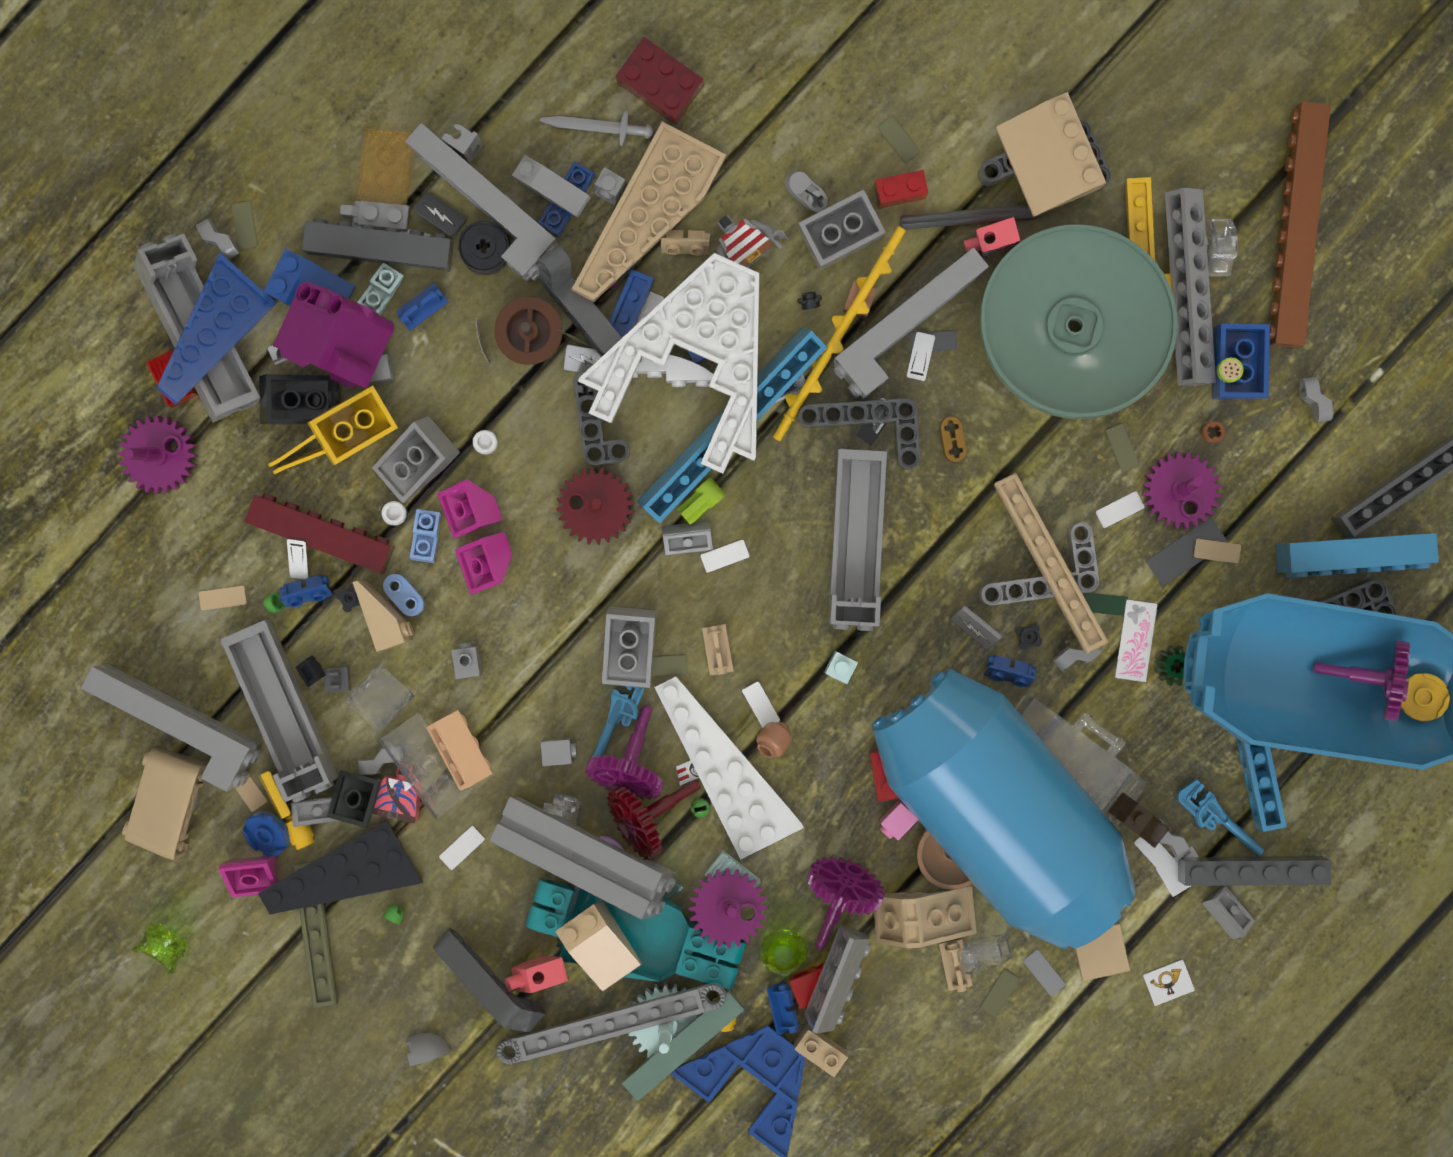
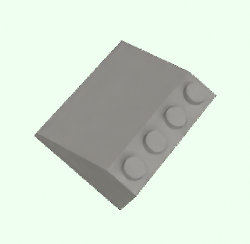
(836, 979)

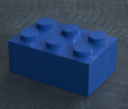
(1251, 347)

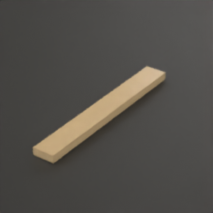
(1051, 563)

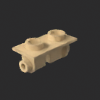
(695, 244)
(717, 649)
(954, 970)

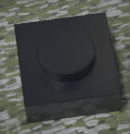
(310, 671)

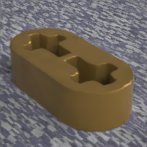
(947, 440)

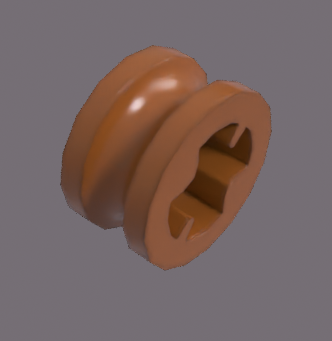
(1221, 432)

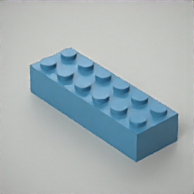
(1356, 554)

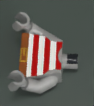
(747, 240)

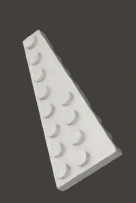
(740, 795)

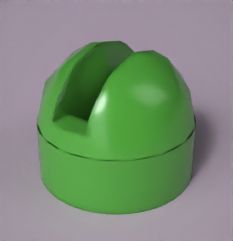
(271, 608)
(699, 802)
(394, 914)

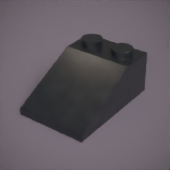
(295, 398)

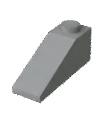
(550, 186)

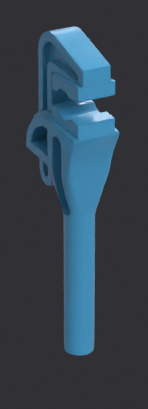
(620, 709)
(1209, 811)

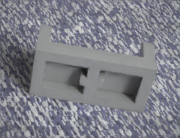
(466, 145)

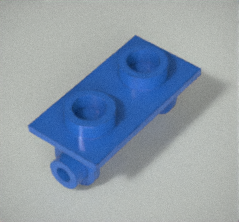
(422, 307)
(295, 595)
(1020, 675)
(780, 1003)

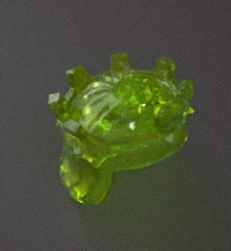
(162, 946)
(783, 952)

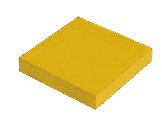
(274, 795)

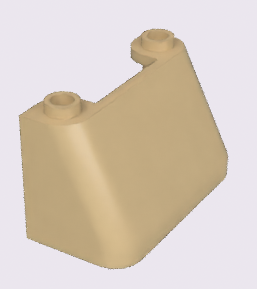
(165, 803)

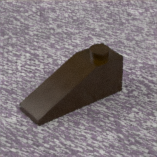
(1138, 819)

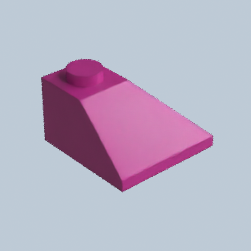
(468, 508)
(484, 562)

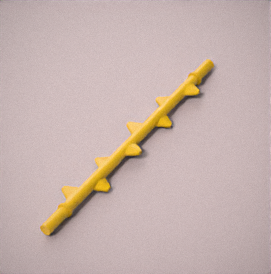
(841, 324)

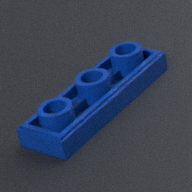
(556, 218)

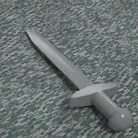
(601, 126)

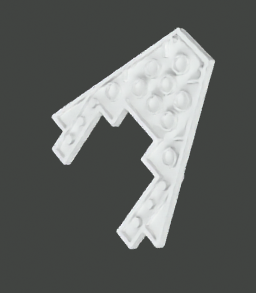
(713, 317)

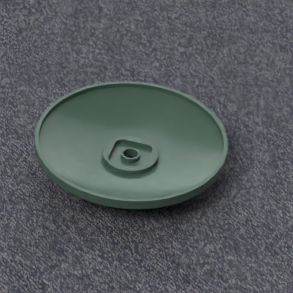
(1105, 287)

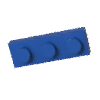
(631, 302)

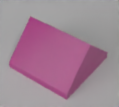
(249, 875)

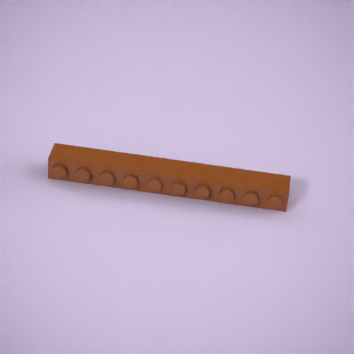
(1299, 224)

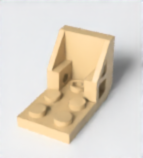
(925, 918)

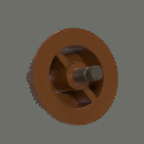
(528, 330)

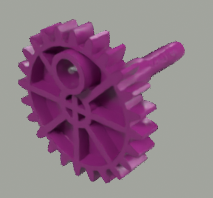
(151, 458)
(1181, 482)
(1392, 679)
(615, 772)
(844, 887)
(720, 905)

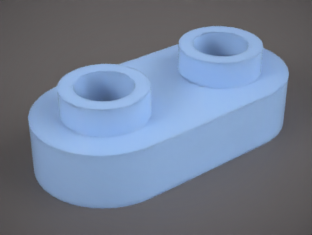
(403, 594)

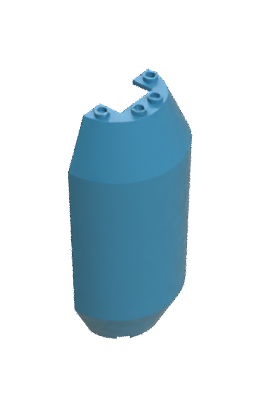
(1257, 679)
(1006, 811)

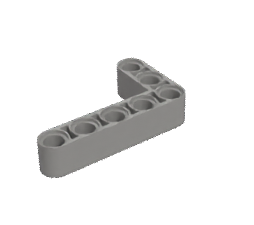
(1078, 571)

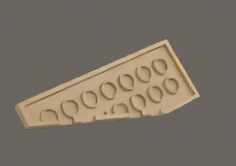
(660, 194)

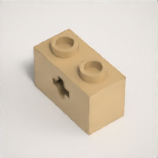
(820, 1050)

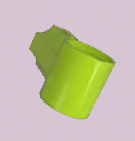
(705, 497)

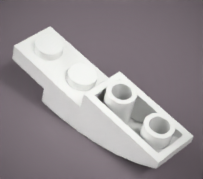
(677, 371)

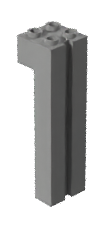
(529, 237)
(174, 288)
(858, 361)
(857, 539)
(280, 711)
(229, 749)
(583, 859)

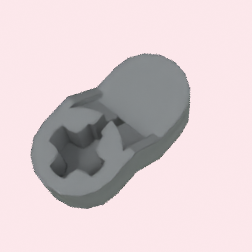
(797, 183)
(212, 236)
(1321, 405)
(1069, 656)
(374, 765)
(1176, 843)

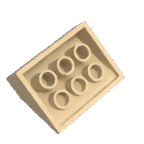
(1050, 155)

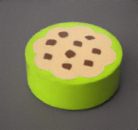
(1230, 370)

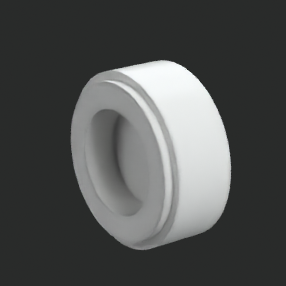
(485, 442)
(394, 513)

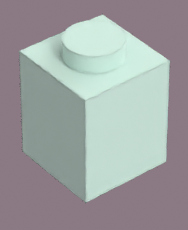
(840, 667)

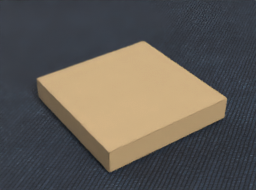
(1103, 955)

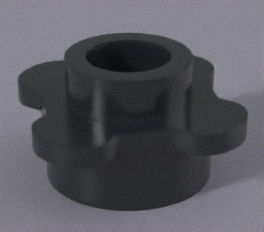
(809, 300)
(343, 597)
(1035, 639)

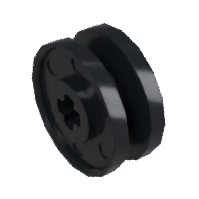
(473, 239)

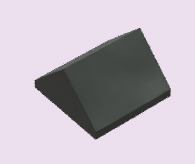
(354, 799)

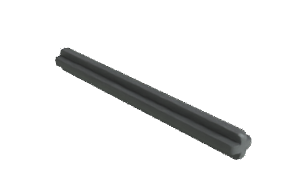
(966, 217)

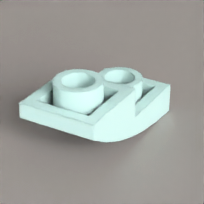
(381, 288)

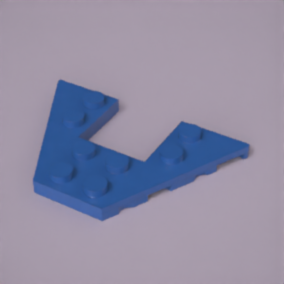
(771, 1062)

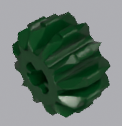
(1167, 660)

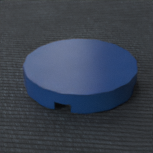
(266, 833)

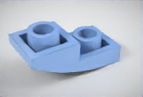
(425, 536)

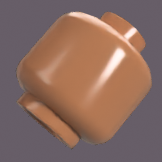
(774, 739)

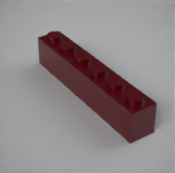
(320, 534)

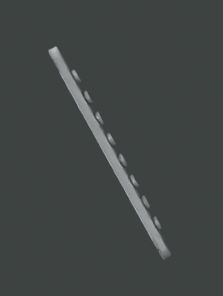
(611, 1023)

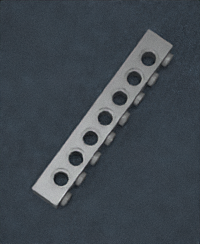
(1190, 286)

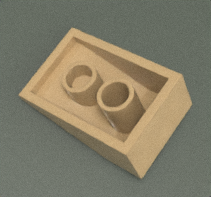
(384, 622)
(599, 946)

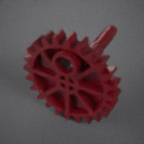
(602, 509)
(636, 821)

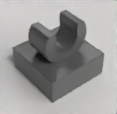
(337, 679)

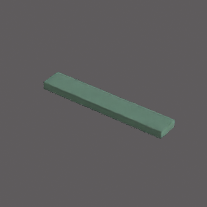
(682, 1047)

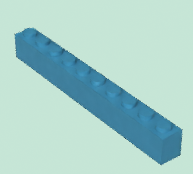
(771, 385)

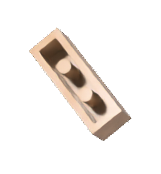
(459, 750)

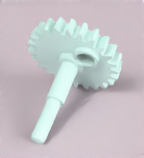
(659, 1036)

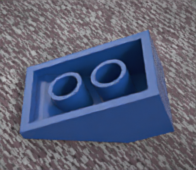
(294, 270)

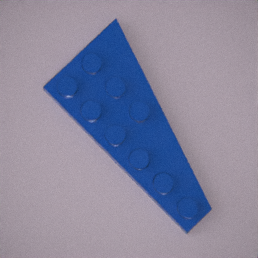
(220, 319)

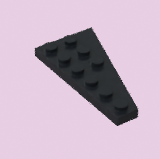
(358, 868)

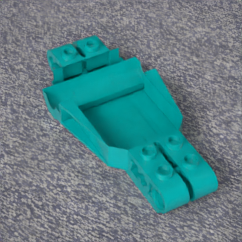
(662, 942)

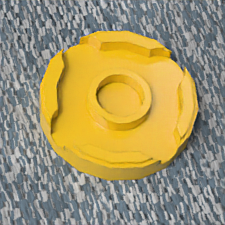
(1426, 697)

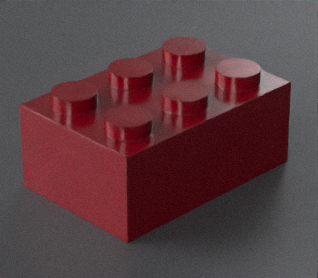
(659, 80)

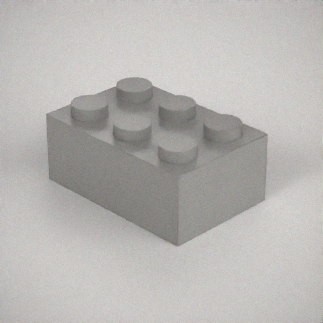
(841, 230)

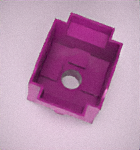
(333, 335)

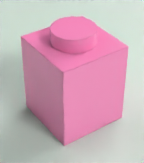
(897, 821)

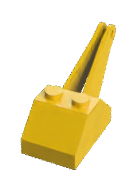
(345, 429)

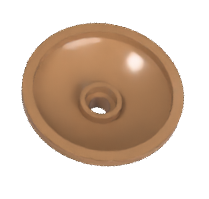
(938, 866)

